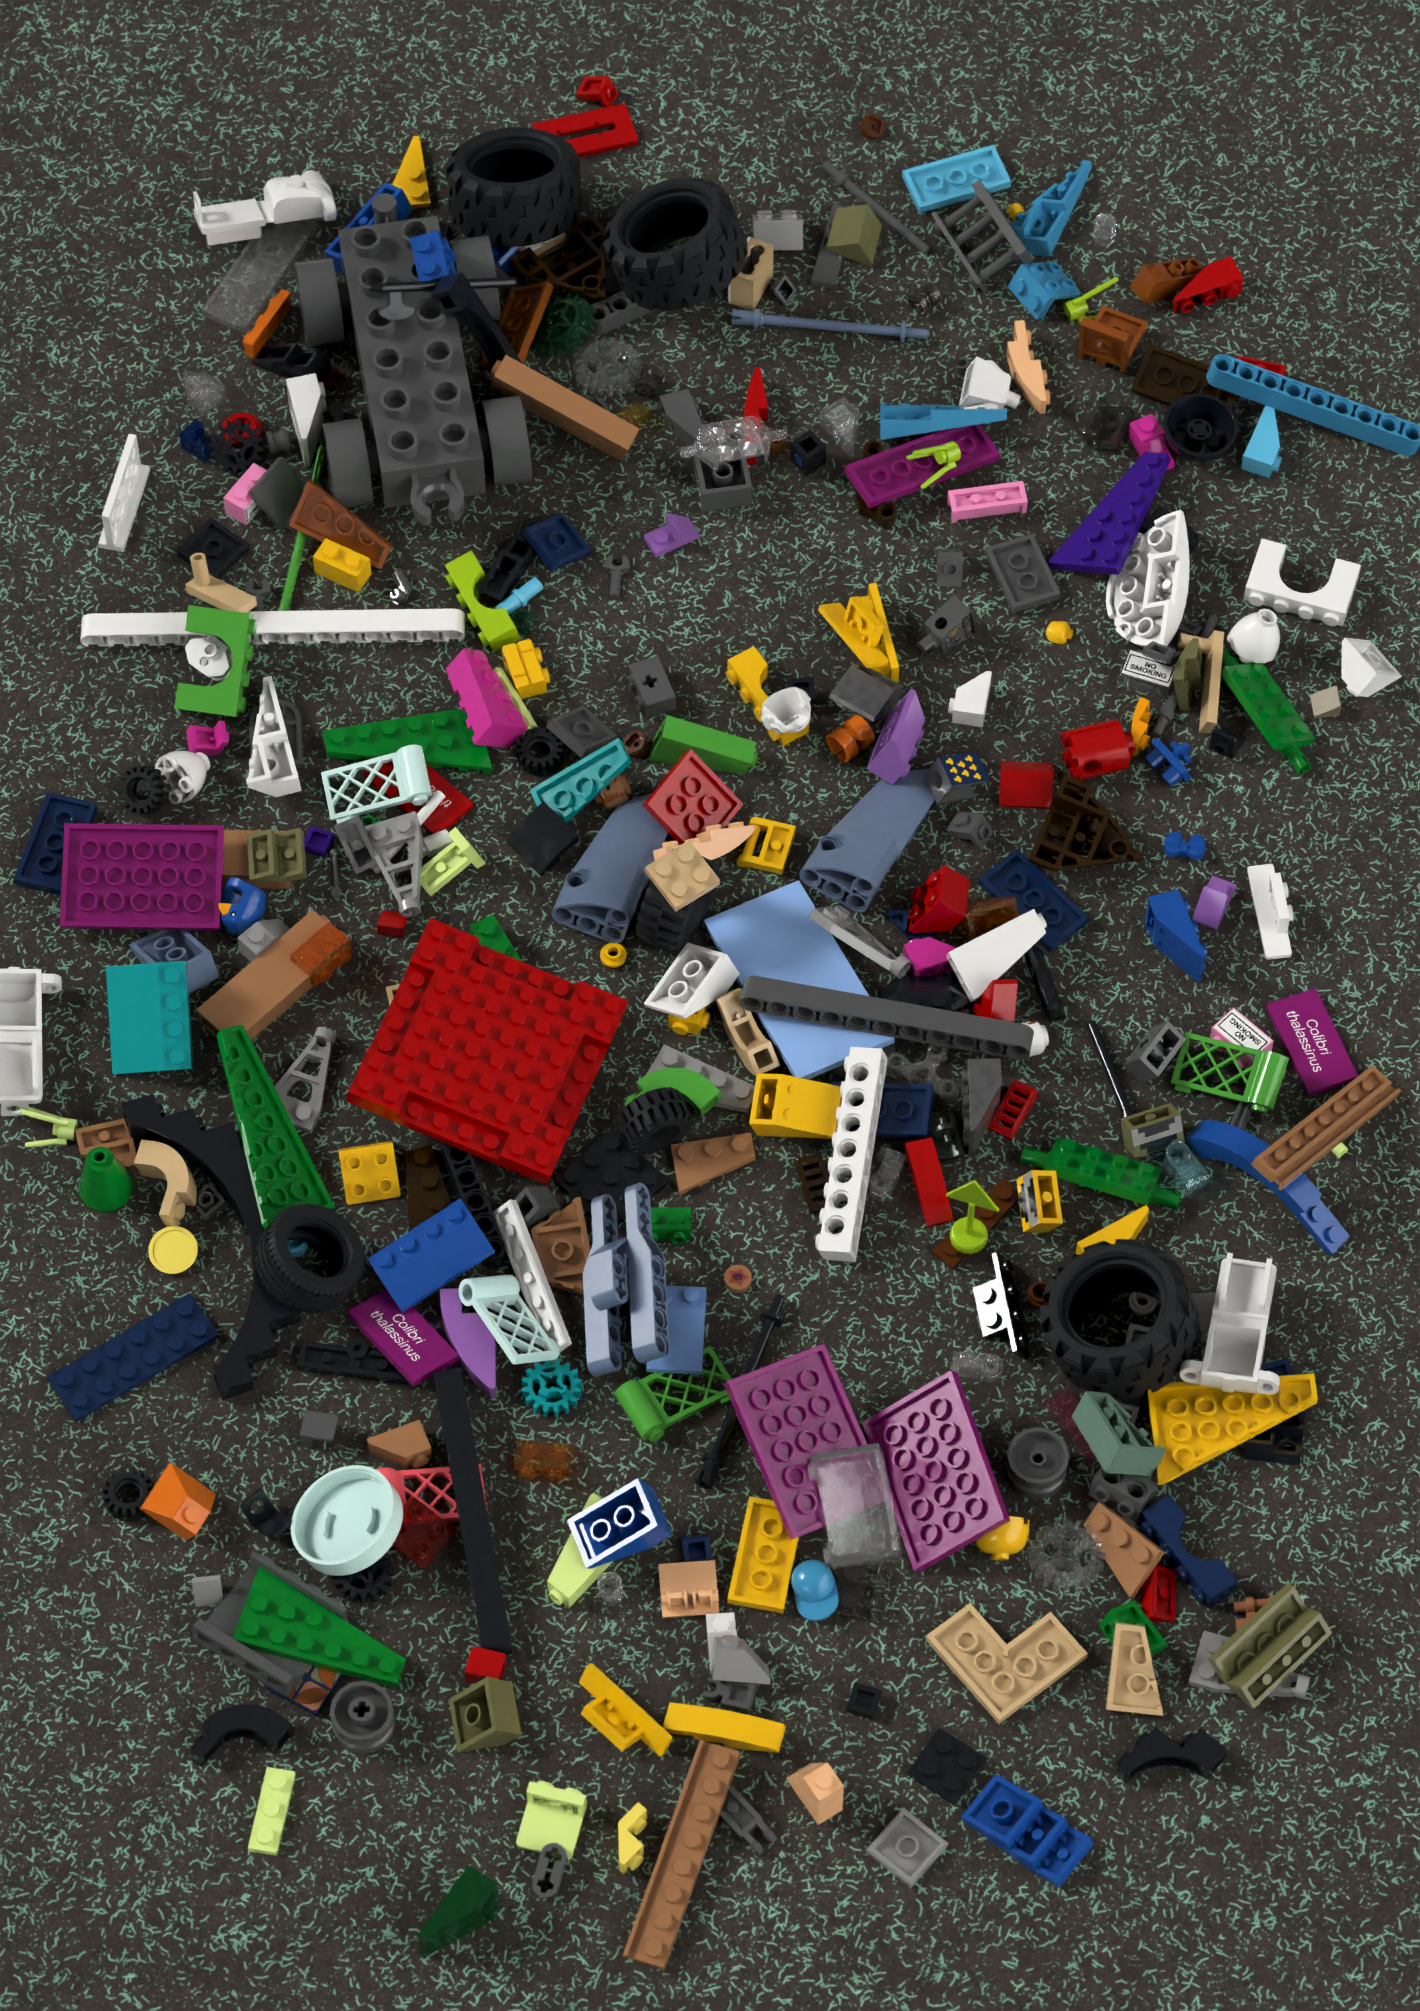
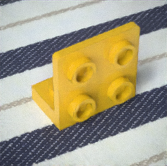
(369, 1172)

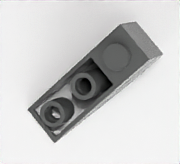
(681, 415)

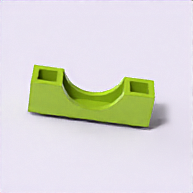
(494, 624)

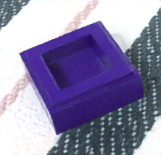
(318, 841)

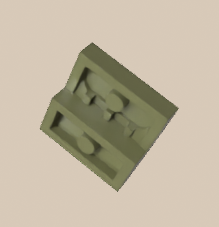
(1188, 674)
(276, 856)

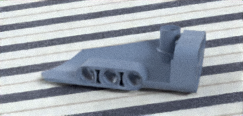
(868, 840)
(611, 874)

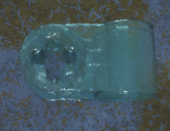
(1187, 1171)

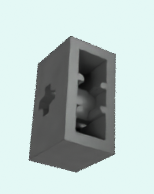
(651, 686)
(1154, 1051)

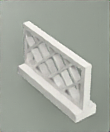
(123, 497)

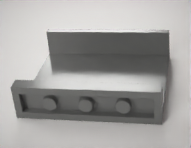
(220, 1627)

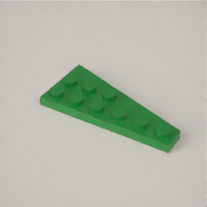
(441, 734)
(299, 1629)

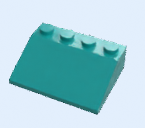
(149, 1017)

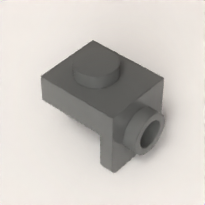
(971, 827)

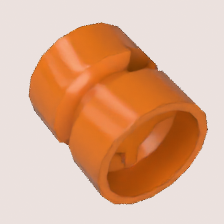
(851, 738)

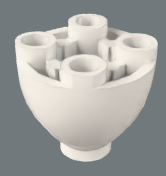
(1256, 637)
(184, 773)

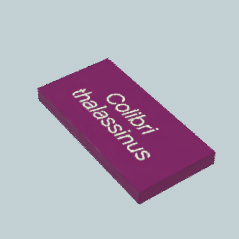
(1311, 1042)
(403, 1337)

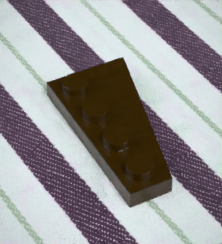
(424, 1186)

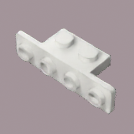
(1271, 910)

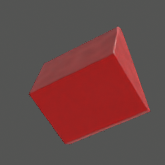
(1026, 784)

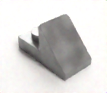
(356, 844)

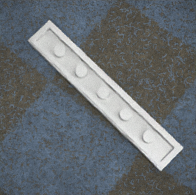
(530, 1273)

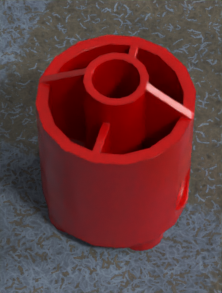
(1097, 749)

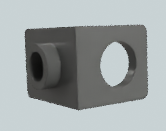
(949, 567)

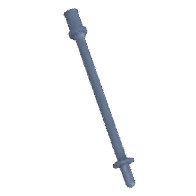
(758, 318)

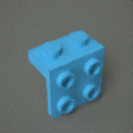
(1040, 285)

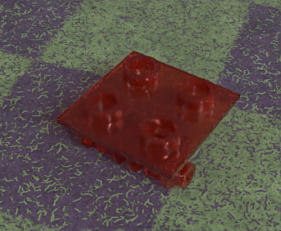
(421, 1533)

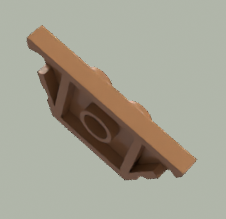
(563, 1247)

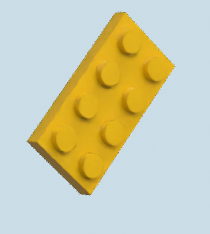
(762, 1559)

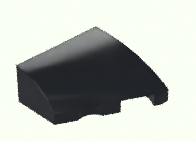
(1268, 1444)

